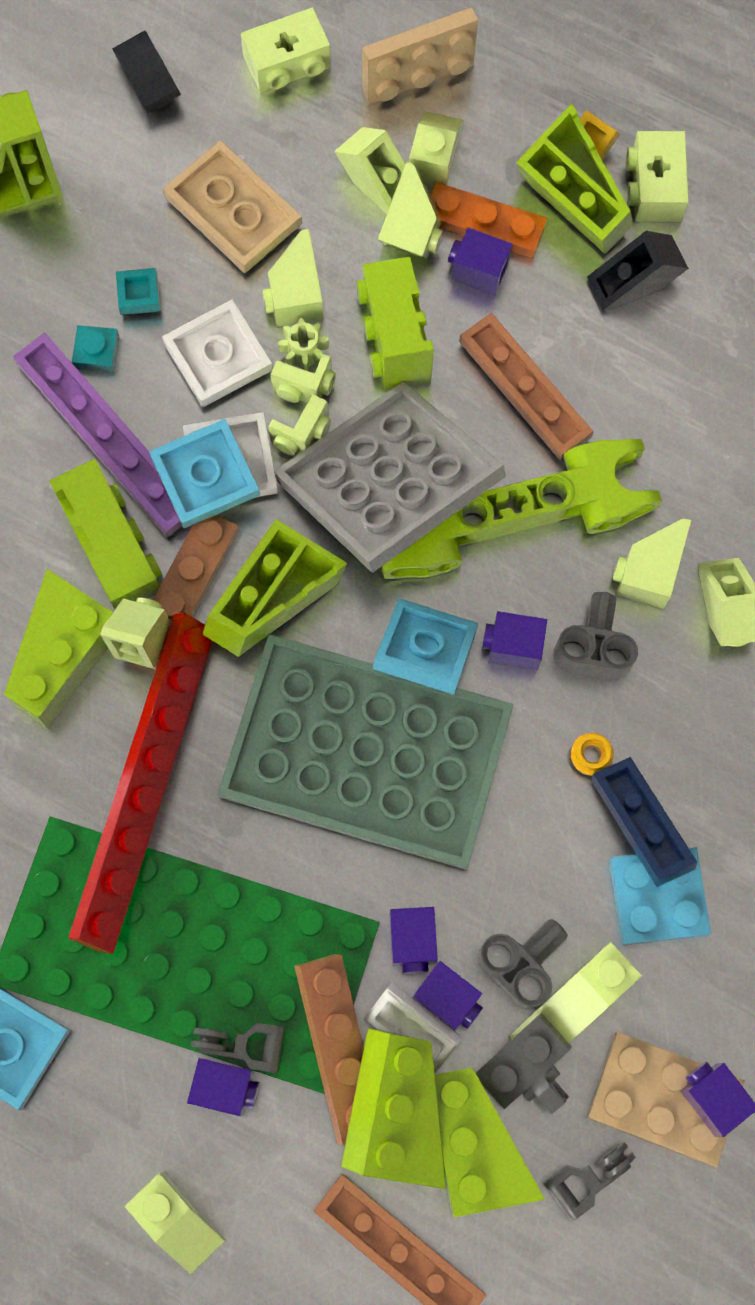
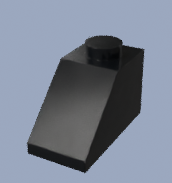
(638, 270)

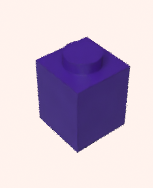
(480, 260)
(515, 640)
(413, 939)
(449, 997)
(223, 1087)
(718, 1098)

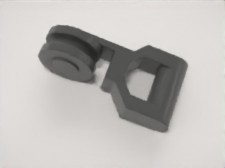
(210, 1044)
(617, 1165)

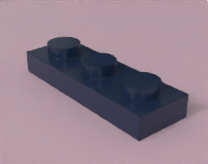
(644, 822)

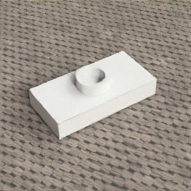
(403, 1015)

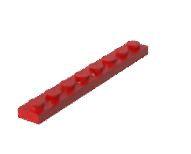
(141, 786)

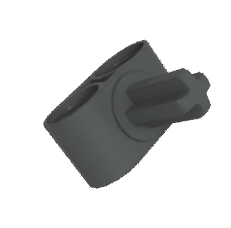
(596, 640)
(524, 962)

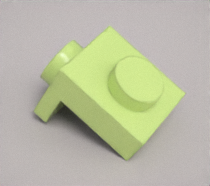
(298, 384)
(311, 426)

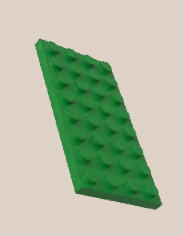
(188, 955)

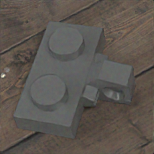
(528, 1067)

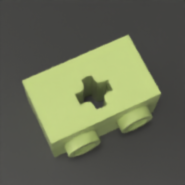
(286, 50)
(663, 196)

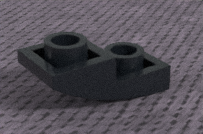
(146, 72)

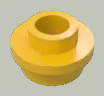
(594, 741)

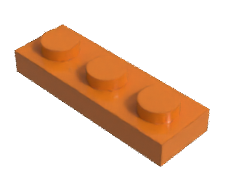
(464, 209)

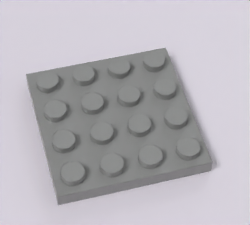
(389, 475)

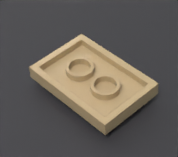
(419, 56)
(232, 206)
(644, 1099)

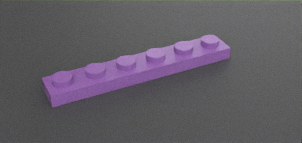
(98, 428)

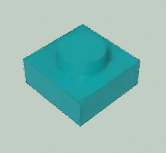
(138, 291)
(95, 348)

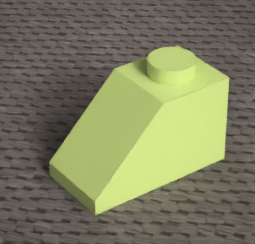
(435, 147)
(372, 164)
(412, 218)
(294, 284)
(652, 566)
(729, 601)
(136, 631)
(174, 1222)

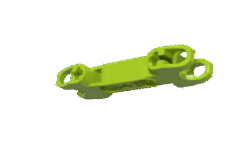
(586, 490)

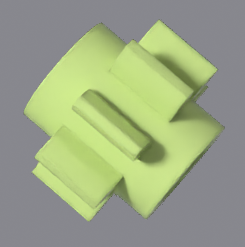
(303, 333)

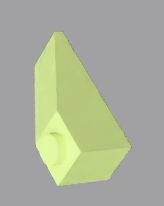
(587, 993)

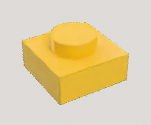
(600, 133)

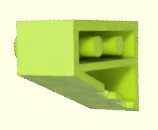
(24, 157)
(575, 181)
(395, 323)
(106, 534)
(271, 588)
(56, 649)
(396, 1113)
(478, 1153)

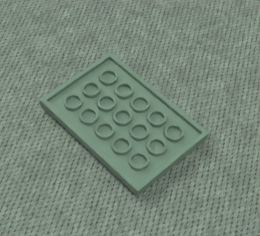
(366, 752)

